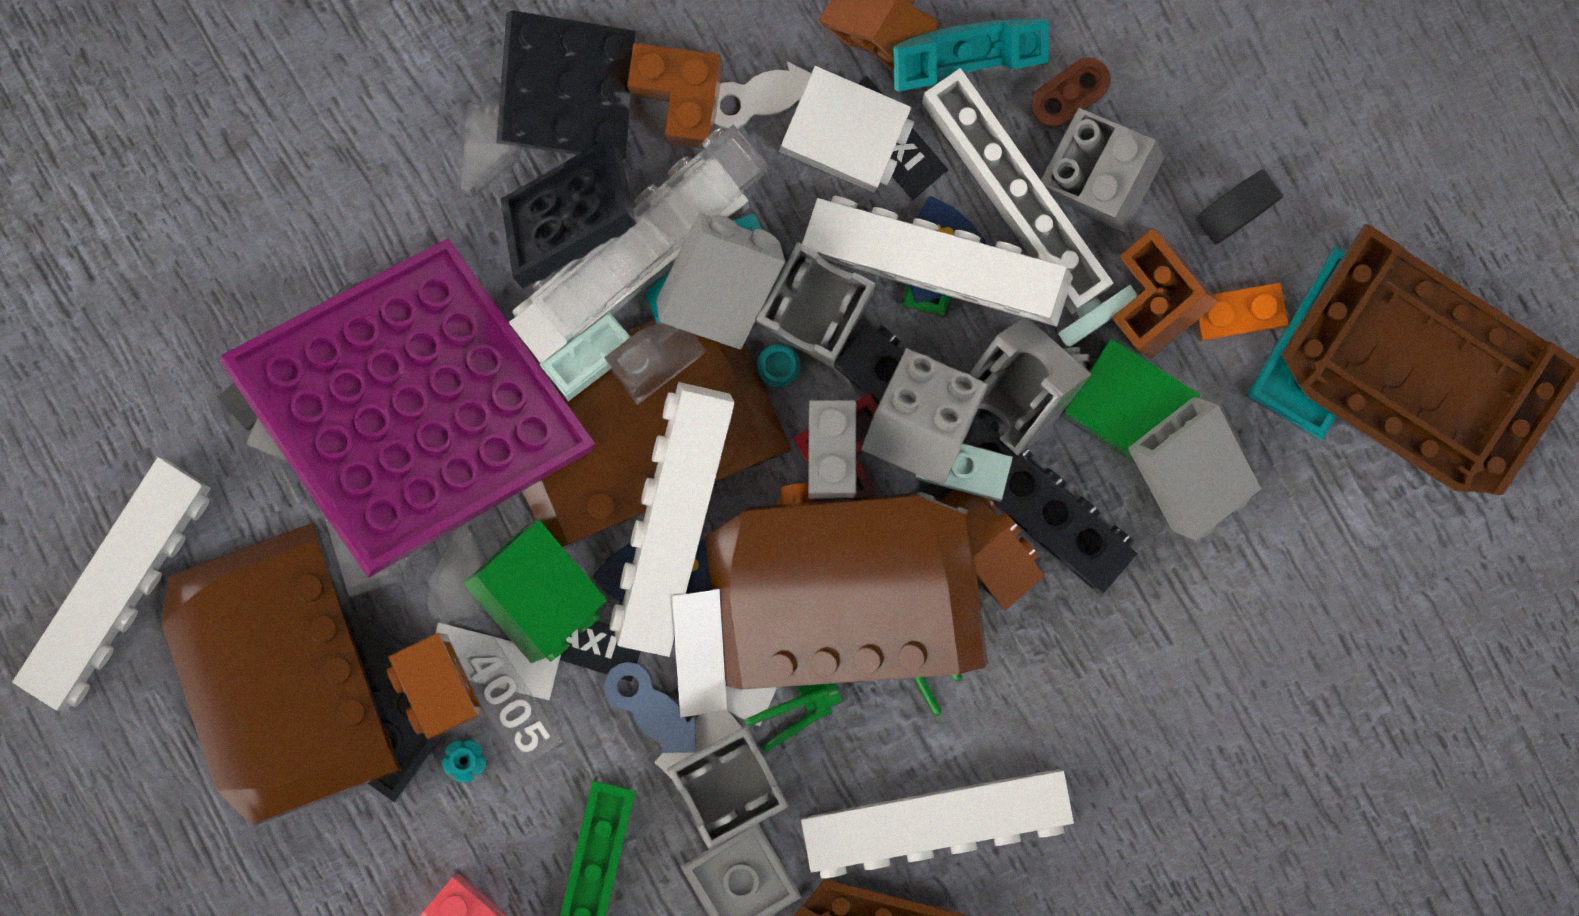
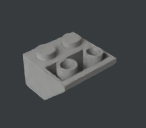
(1103, 169)

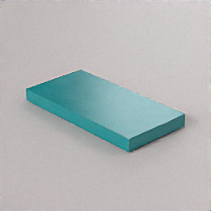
(1275, 384)

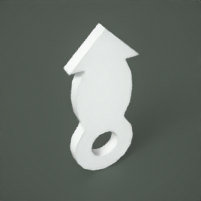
(763, 95)

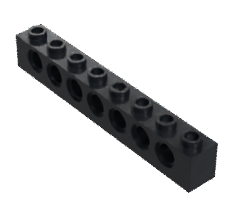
(1114, 544)

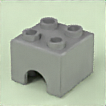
(815, 305)
(1027, 382)
(924, 416)
(728, 787)

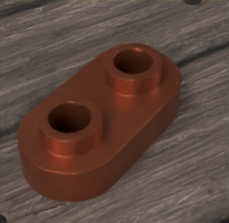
(1069, 93)

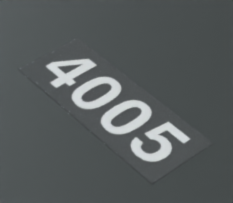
(509, 702)

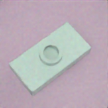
(1093, 316)
(583, 357)
(978, 472)

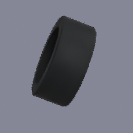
(1239, 206)

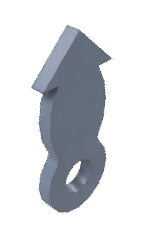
(652, 710)

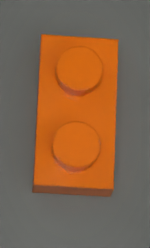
(1244, 313)

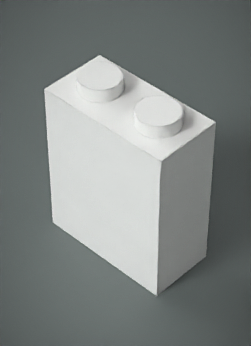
(847, 130)

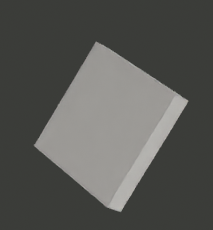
(741, 877)

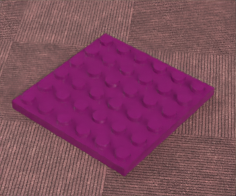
(407, 406)

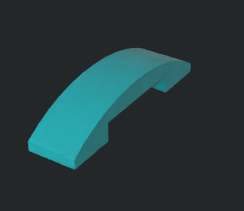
(971, 48)

